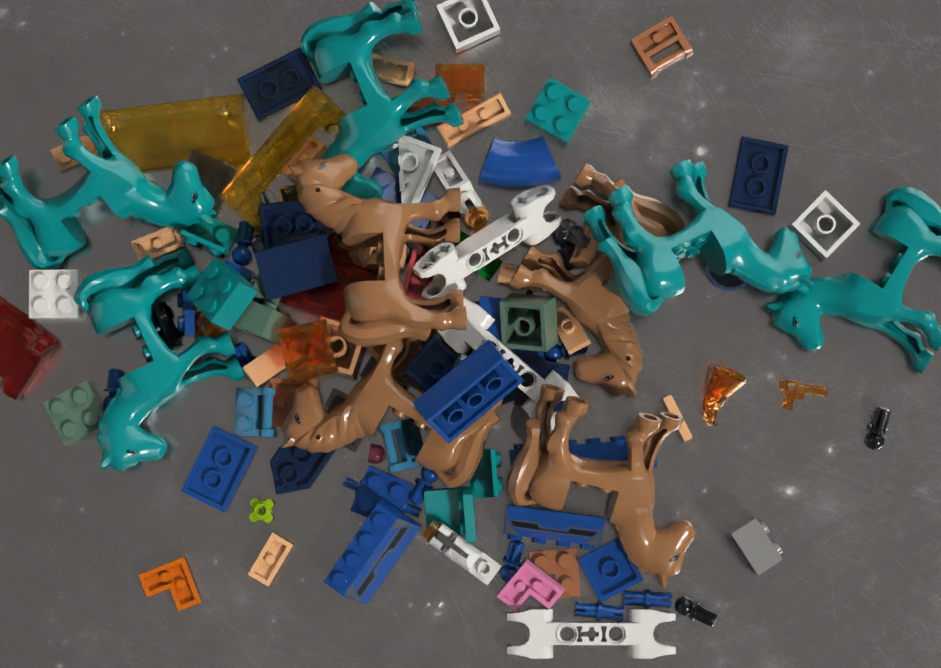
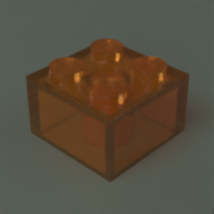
(463, 82)
(308, 350)

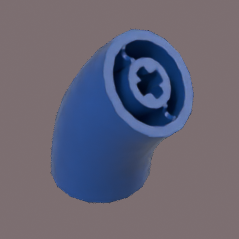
(519, 163)

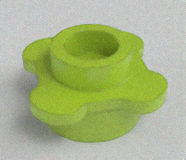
(257, 505)

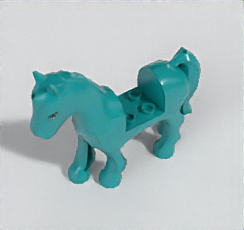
(345, 51)
(47, 226)
(916, 234)
(653, 268)
(125, 298)

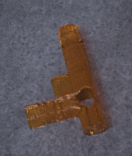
(799, 391)

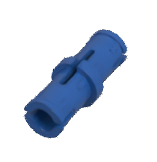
(647, 599)
(599, 611)

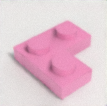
(530, 581)

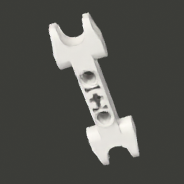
(523, 224)
(477, 334)
(635, 633)

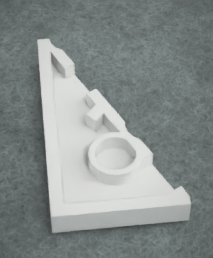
(416, 167)

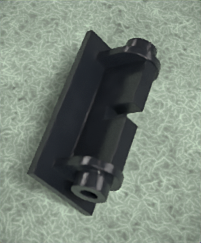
(163, 319)

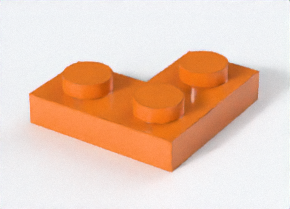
(175, 577)

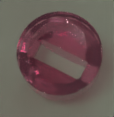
(376, 454)

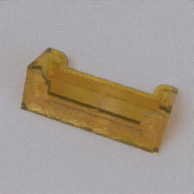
(167, 132)
(242, 192)

